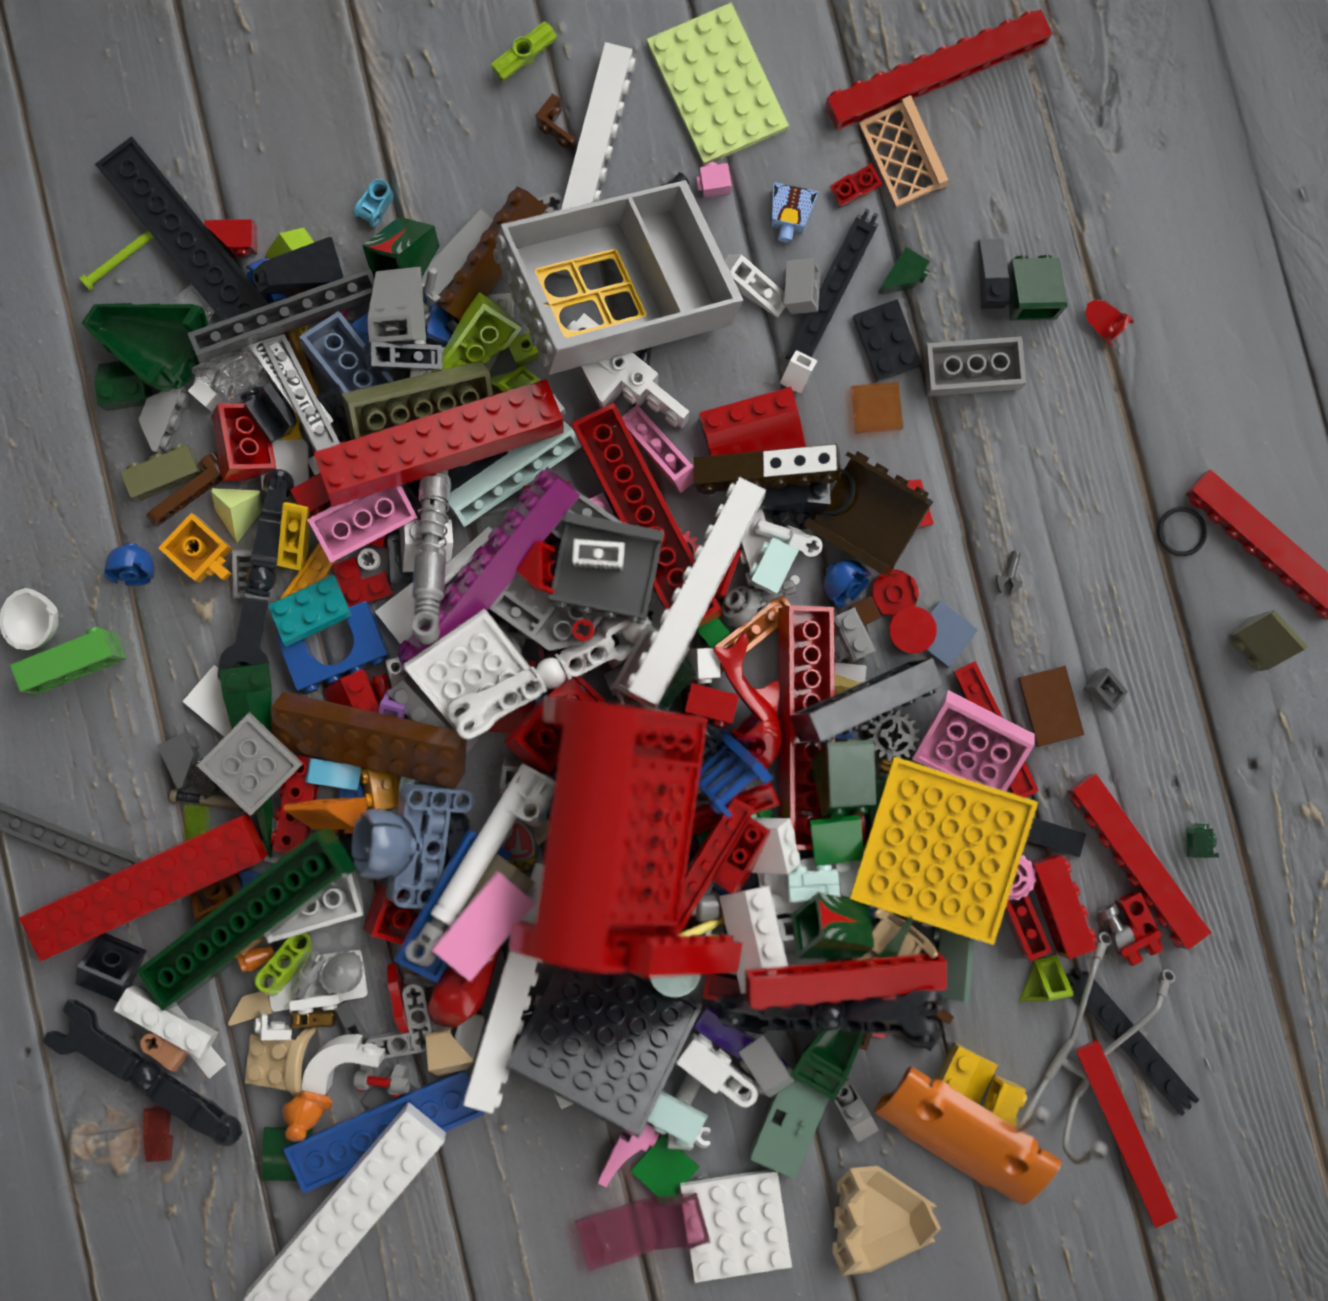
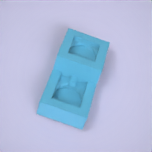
(333, 774)

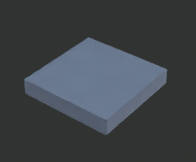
(951, 636)

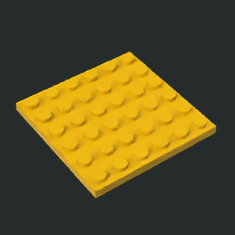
(943, 850)

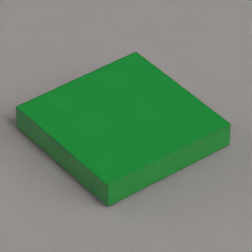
(837, 840)
(664, 1168)

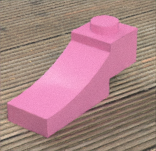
(624, 1149)

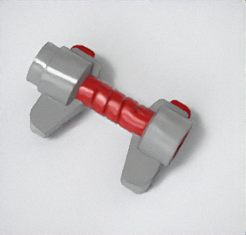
(396, 1084)

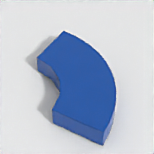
(436, 327)

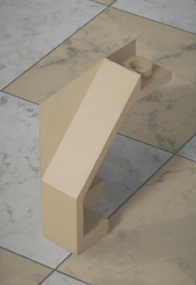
(879, 1220)

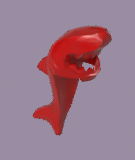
(762, 725)
(457, 998)

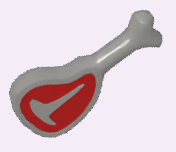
(520, 842)

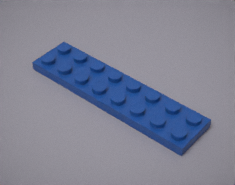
(338, 1148)

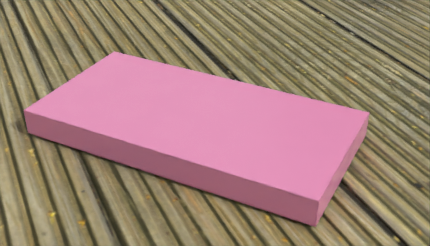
(483, 926)

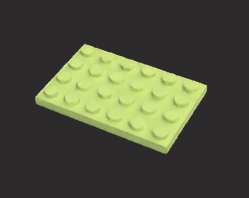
(717, 84)

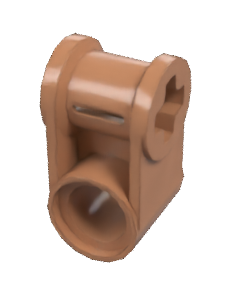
(164, 1052)

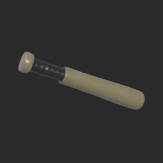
(215, 800)

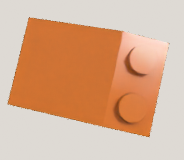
(329, 813)

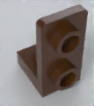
(551, 111)

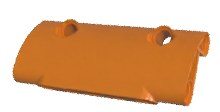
(968, 1136)

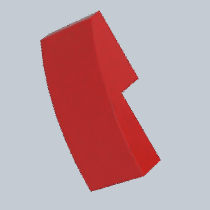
(856, 186)

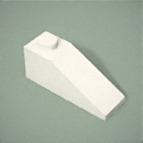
(755, 284)

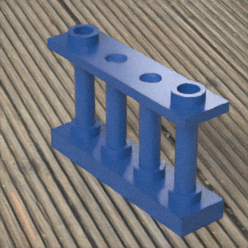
(745, 762)

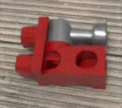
(1139, 930)

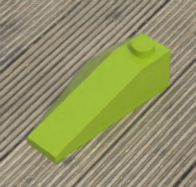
(479, 334)

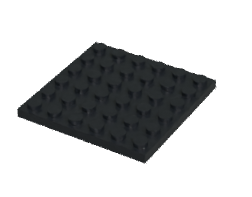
(604, 1043)

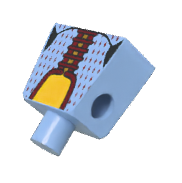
(791, 209)

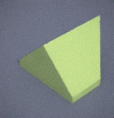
(237, 509)

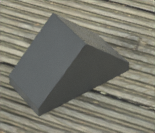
(1106, 688)

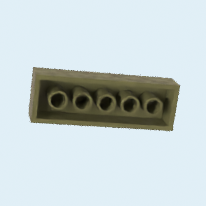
(414, 398)

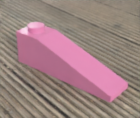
(659, 449)

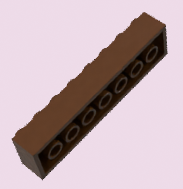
(369, 739)

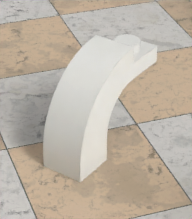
(342, 1049)

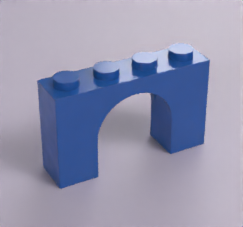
(367, 649)

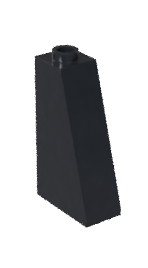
(299, 269)

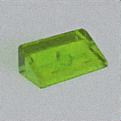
(196, 820)

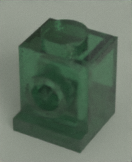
(1201, 841)

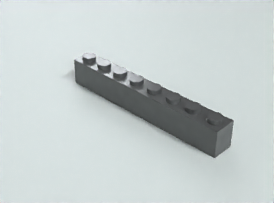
(282, 316)

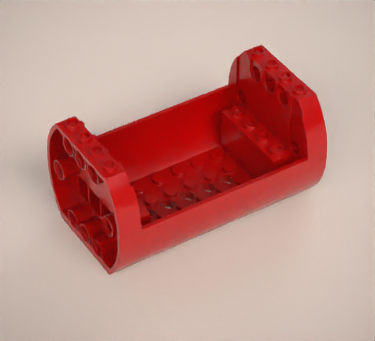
(603, 830)

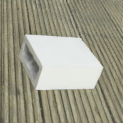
(780, 849)

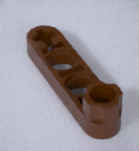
(188, 493)

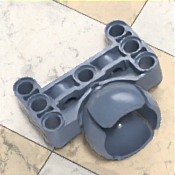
(399, 843)

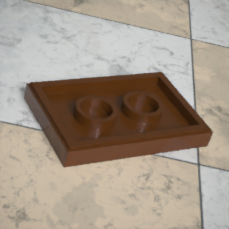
(1051, 706)

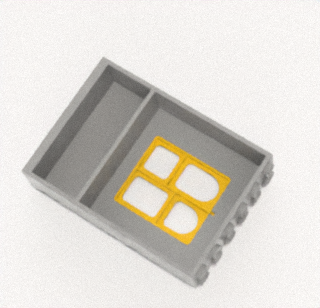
(664, 263)

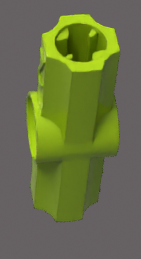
(513, 61)

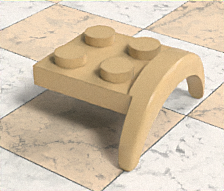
(888, 927)
(277, 1062)

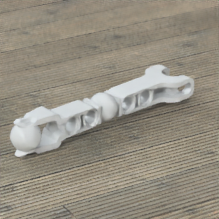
(489, 705)

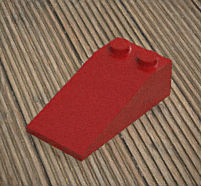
(540, 741)

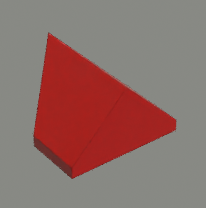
(536, 567)

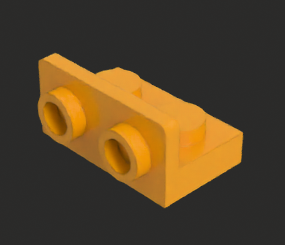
(380, 789)

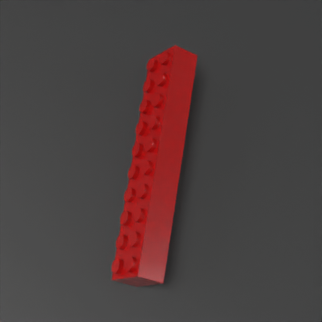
(439, 442)
(637, 497)
(804, 680)
(143, 886)

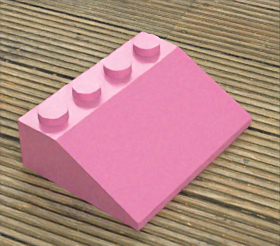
(974, 743)

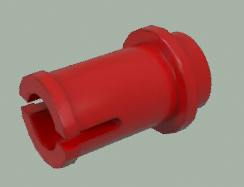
(381, 684)

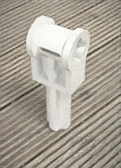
(799, 539)

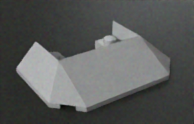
(531, 609)

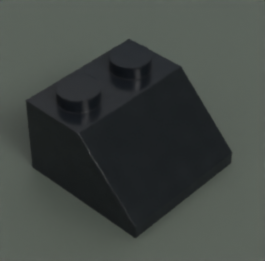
(109, 966)

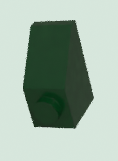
(906, 272)

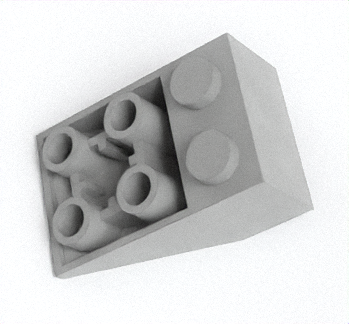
(397, 307)

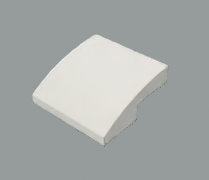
(293, 458)

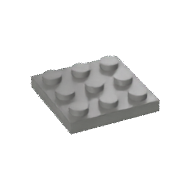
(249, 764)

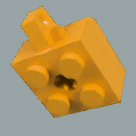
(207, 559)

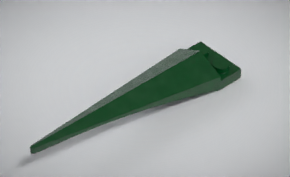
(244, 692)
(832, 1053)

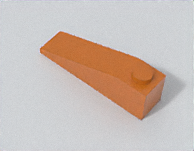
(759, 628)

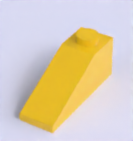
(293, 536)

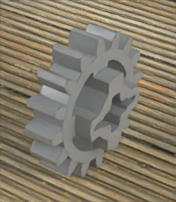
(895, 724)

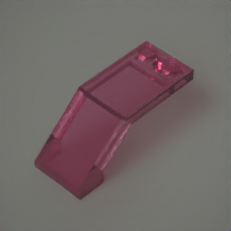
(641, 1228)

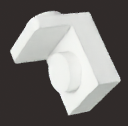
(275, 1031)

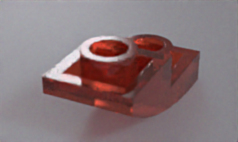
(156, 1135)

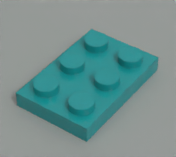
(310, 610)

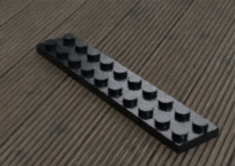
(179, 231)

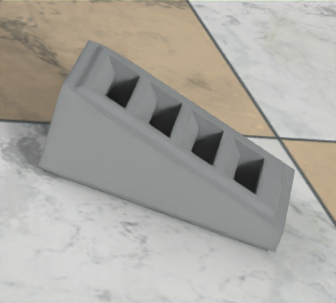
(236, 573)

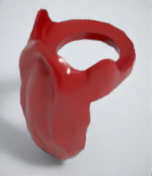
(1106, 319)

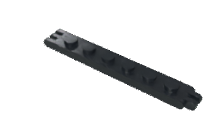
(835, 284)
(1136, 1046)

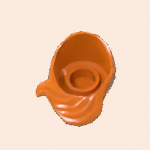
(304, 1113)

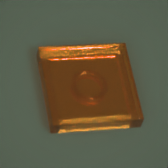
(877, 407)

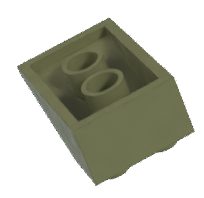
(1266, 640)

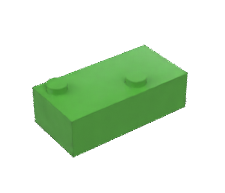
(68, 661)

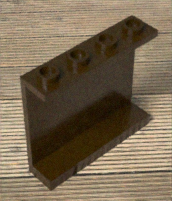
(878, 519)

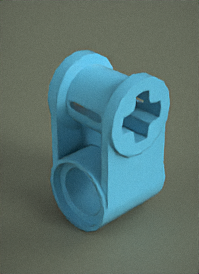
(372, 207)

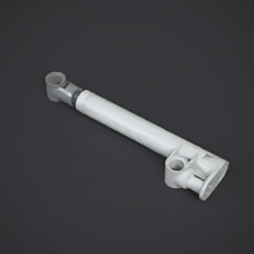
(525, 792)

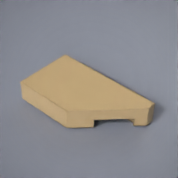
(250, 1006)

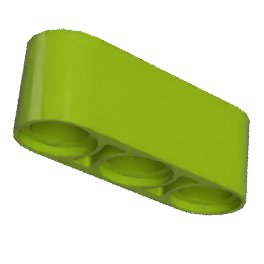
(273, 967)

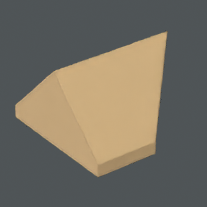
(445, 1054)

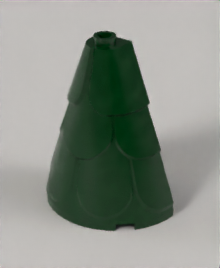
(149, 339)

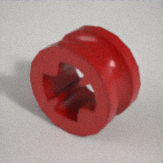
(580, 637)

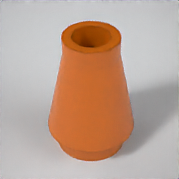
(256, 958)

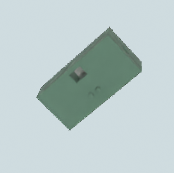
(788, 1127)

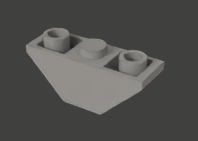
(162, 416)

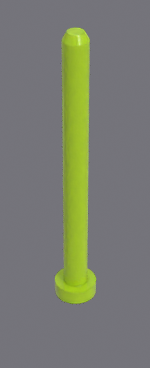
(116, 260)

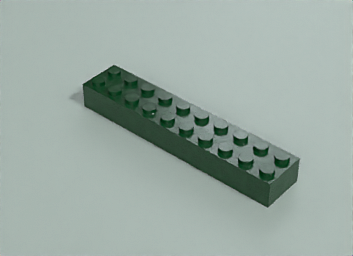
(246, 919)

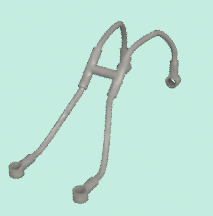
(1041, 1115)

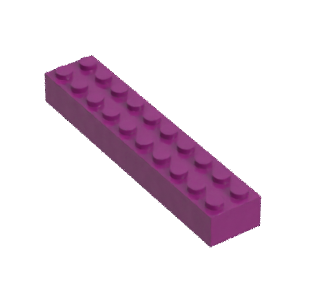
(498, 559)

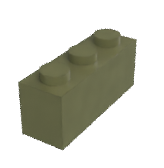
(161, 472)

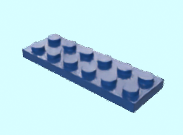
(437, 968)

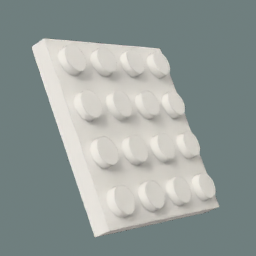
(466, 663)
(743, 1225)

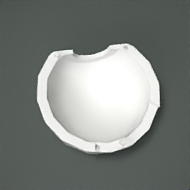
(28, 619)

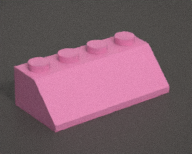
(361, 521)

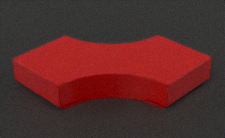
(395, 988)

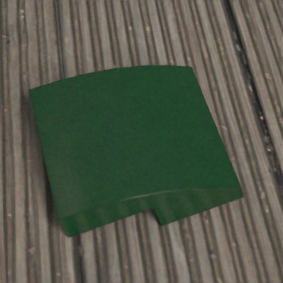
(274, 1160)

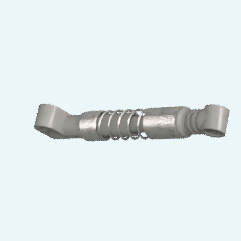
(430, 564)

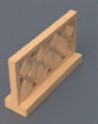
(924, 149)

